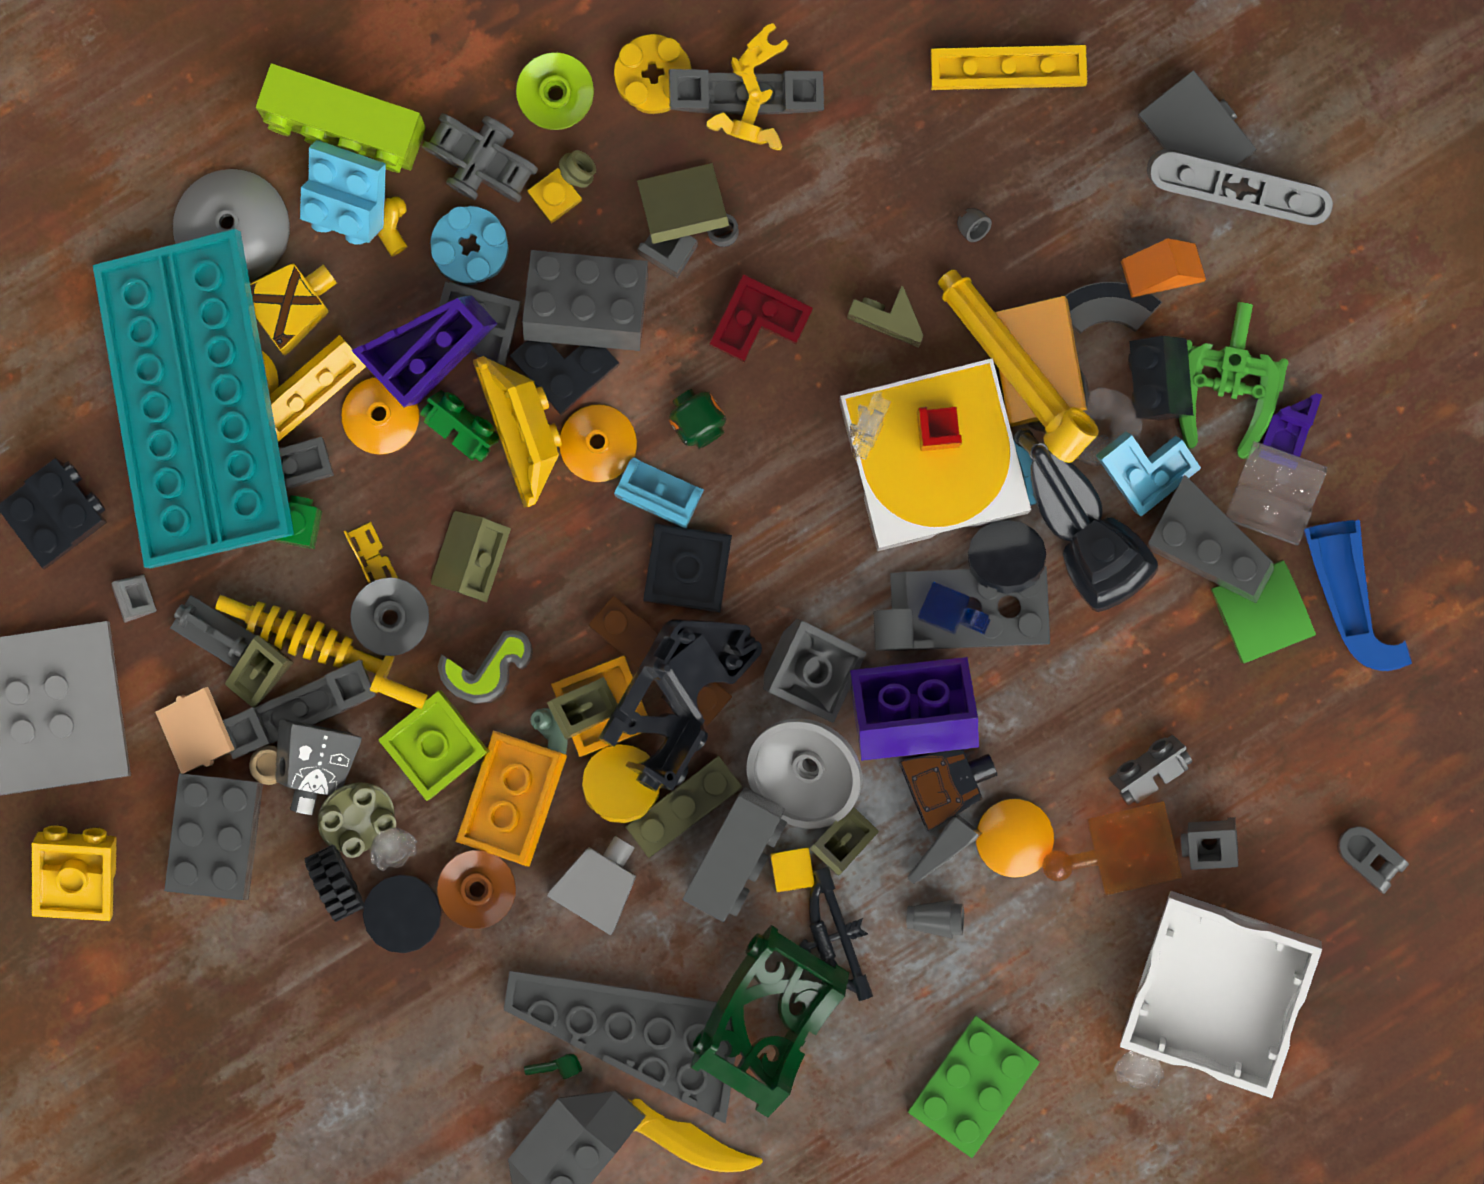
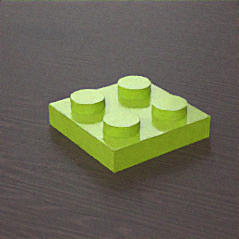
(433, 745)

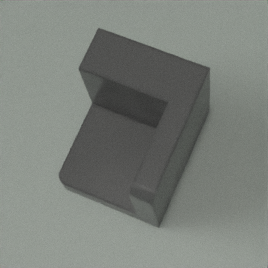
(670, 254)

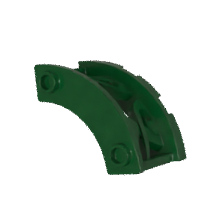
(817, 1002)

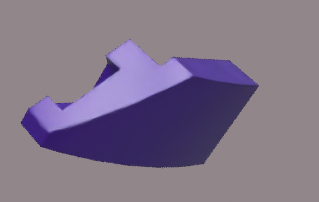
(1291, 425)

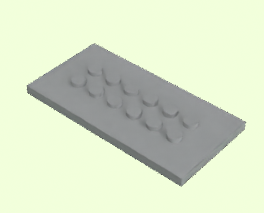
(60, 709)

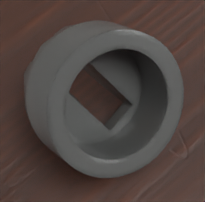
(974, 224)
(727, 239)

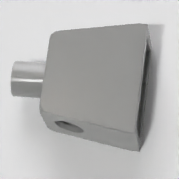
(597, 885)

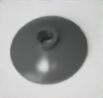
(383, 596)

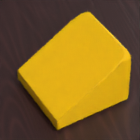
(792, 870)

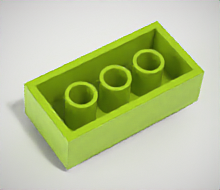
(340, 118)

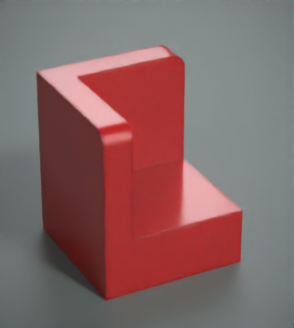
(938, 428)

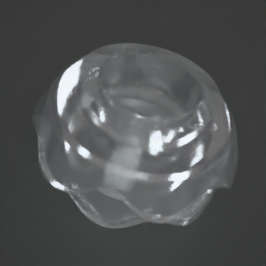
(392, 848)
(1139, 1070)

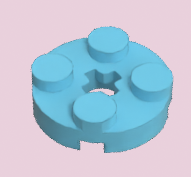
(459, 225)

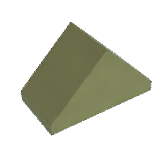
(258, 671)
(583, 708)
(844, 841)

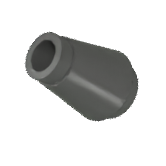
(937, 918)

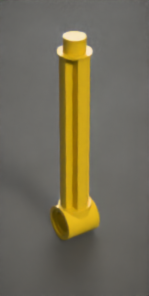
(1066, 428)

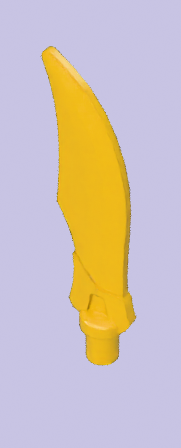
(691, 1143)

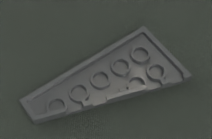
(628, 1029)

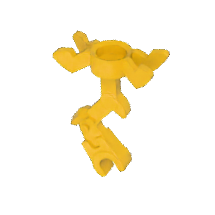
(757, 53)

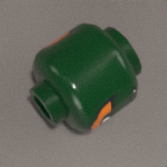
(697, 418)

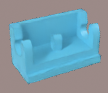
(658, 492)

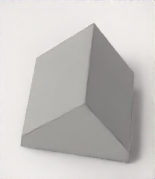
(133, 597)

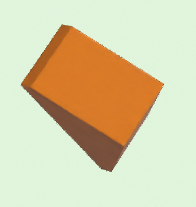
(1163, 267)

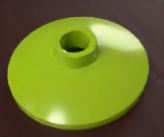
(551, 72)

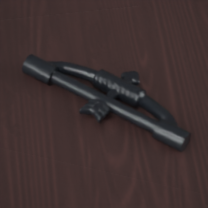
(852, 930)

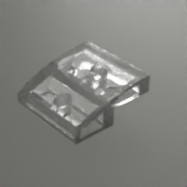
(1276, 493)

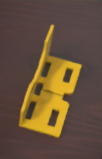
(368, 551)

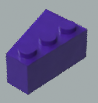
(424, 351)

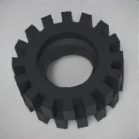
(334, 883)

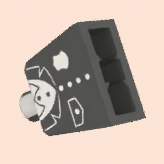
(313, 761)

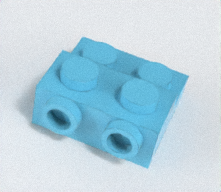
(343, 193)

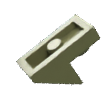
(898, 324)

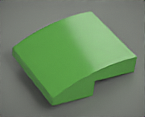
(1269, 624)

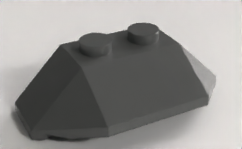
(575, 1139)

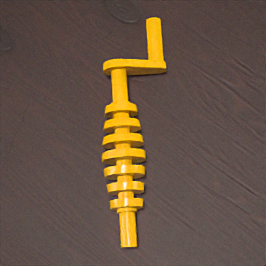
(313, 640)

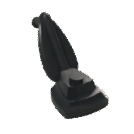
(1103, 555)

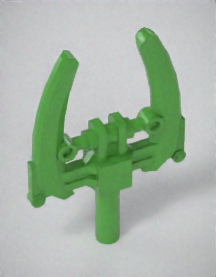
(1233, 365)

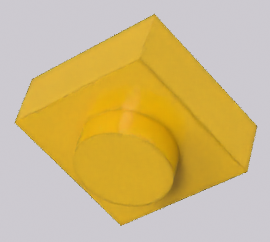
(554, 196)

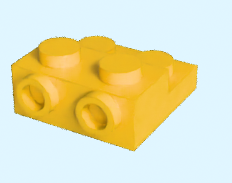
(73, 874)

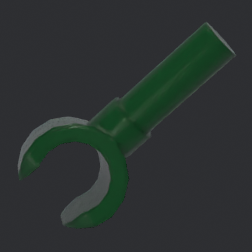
(567, 1065)

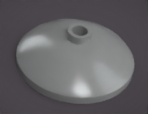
(252, 204)
(808, 793)

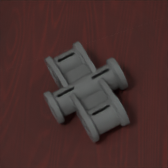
(480, 157)

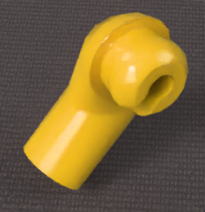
(389, 234)

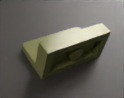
(470, 555)

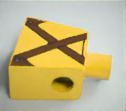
(290, 304)

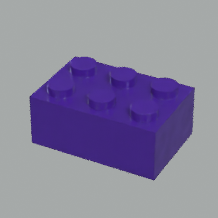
(914, 708)

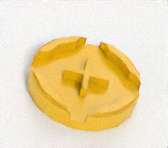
(613, 788)

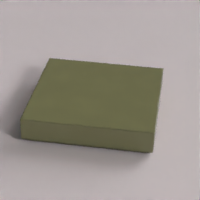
(682, 203)

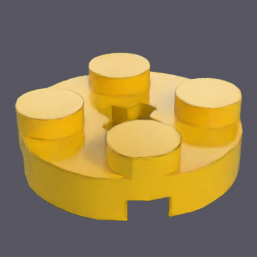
(635, 59)

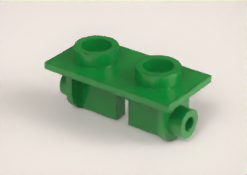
(447, 413)

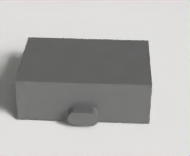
(1196, 123)

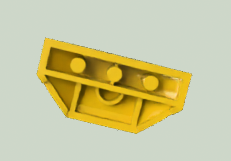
(521, 426)

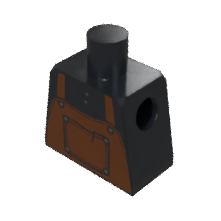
(945, 783)

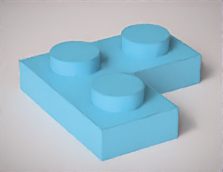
(1146, 479)

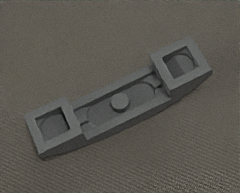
(726, 92)
(307, 705)

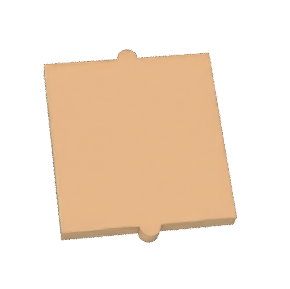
(195, 730)

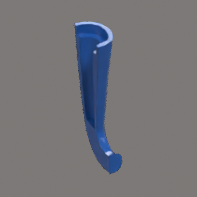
(1341, 571)

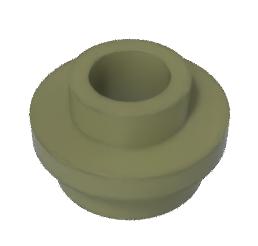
(577, 168)

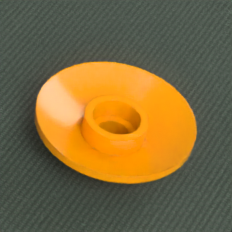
(373, 435)
(601, 463)

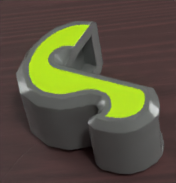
(493, 674)

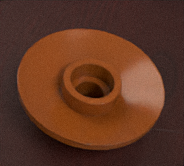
(455, 892)

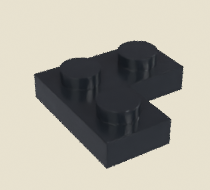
(564, 379)

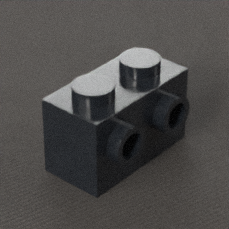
(1160, 378)

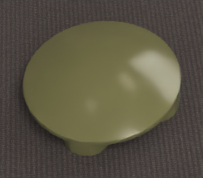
(355, 817)

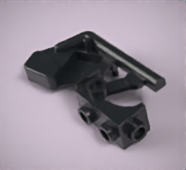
(681, 663)

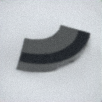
(1109, 303)

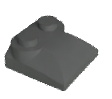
(812, 669)

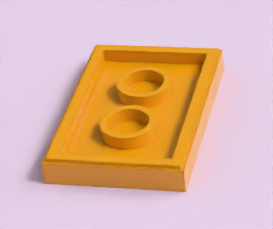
(1048, 339)
(511, 798)

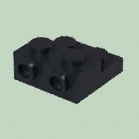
(53, 512)

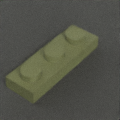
(684, 807)

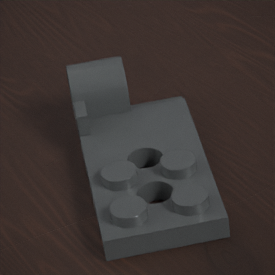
(903, 631)

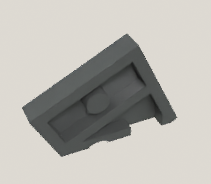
(502, 309)

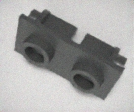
(212, 631)
(1135, 777)

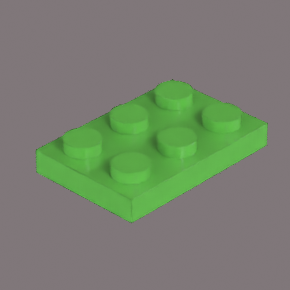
(973, 1086)

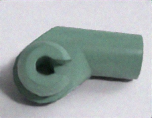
(546, 724)

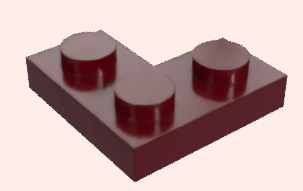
(755, 308)

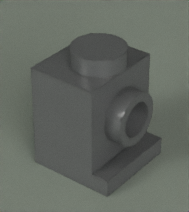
(1218, 855)

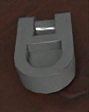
(1360, 847)

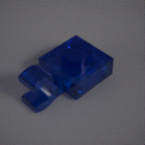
(948, 609)

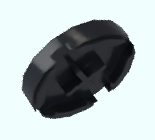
(1007, 556)
(402, 914)

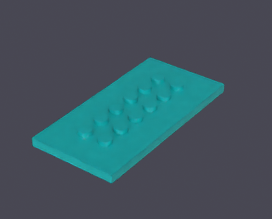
(193, 399)

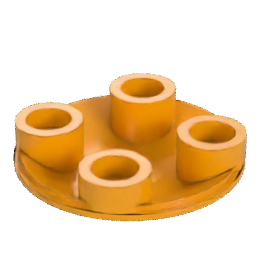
(1014, 838)

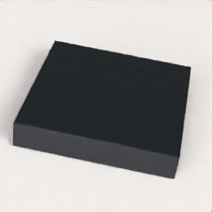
(687, 568)

